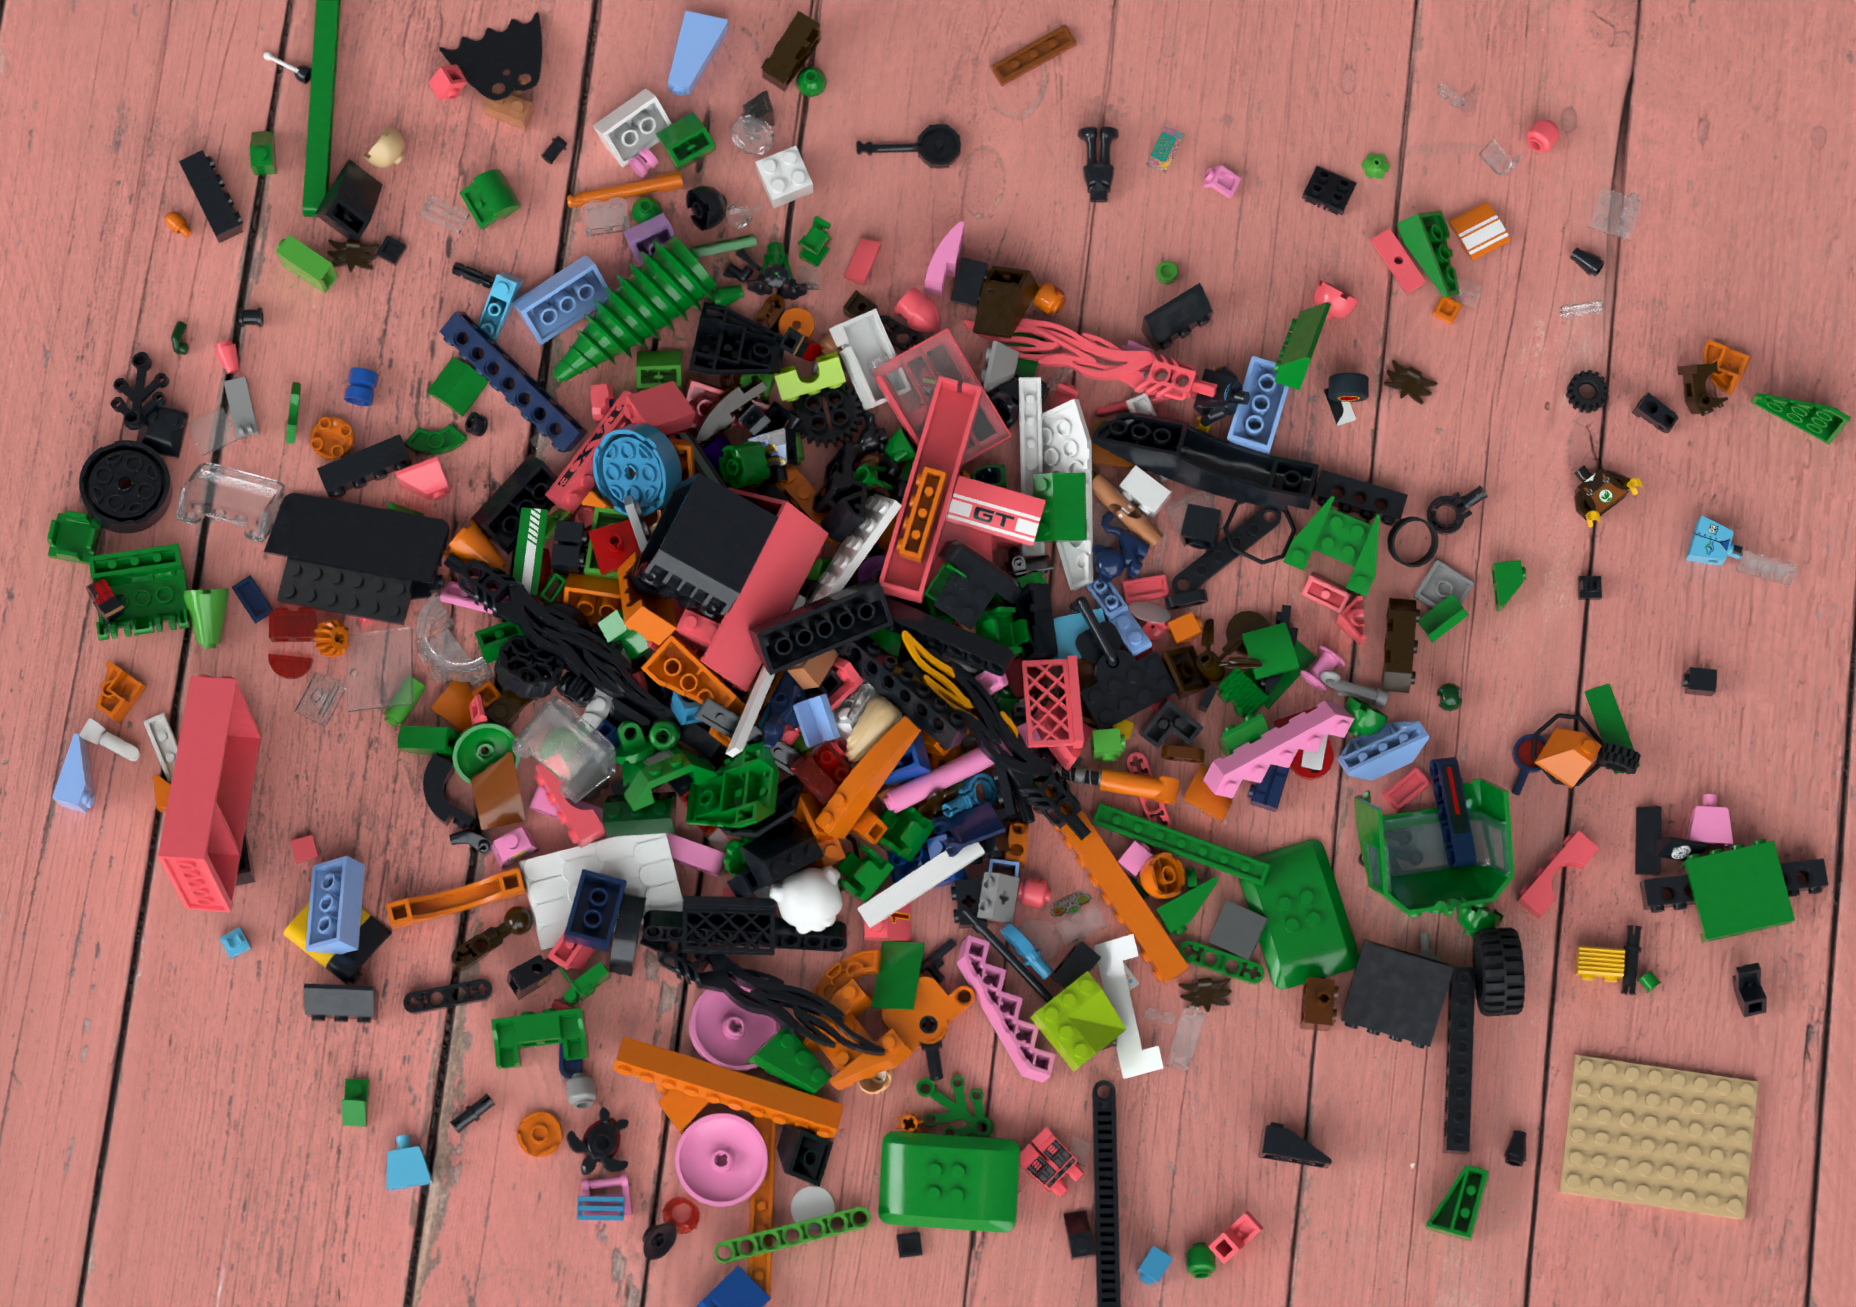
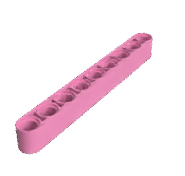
(682, 850)

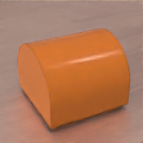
(488, 692)

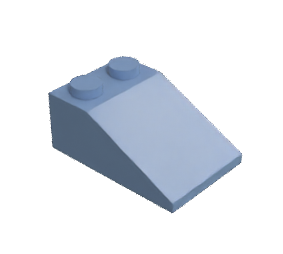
(75, 781)

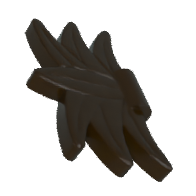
(352, 254)
(1409, 382)
(1206, 993)

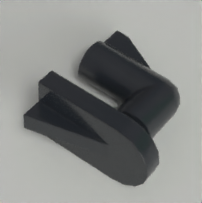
(734, 272)

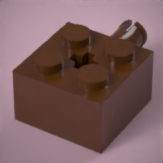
(1317, 1004)

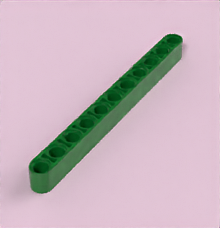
(321, 105)

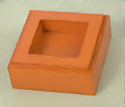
(1447, 309)

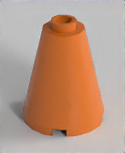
(474, 544)

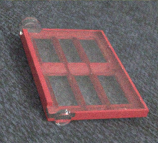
(910, 383)

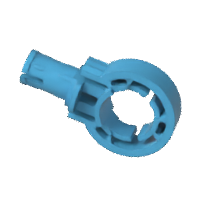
(968, 798)
(1026, 950)

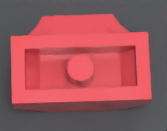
(570, 954)

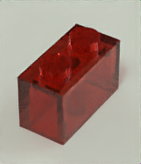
(292, 625)

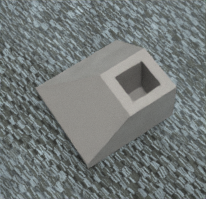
(1001, 367)

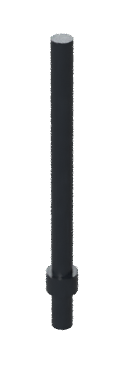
(980, 926)

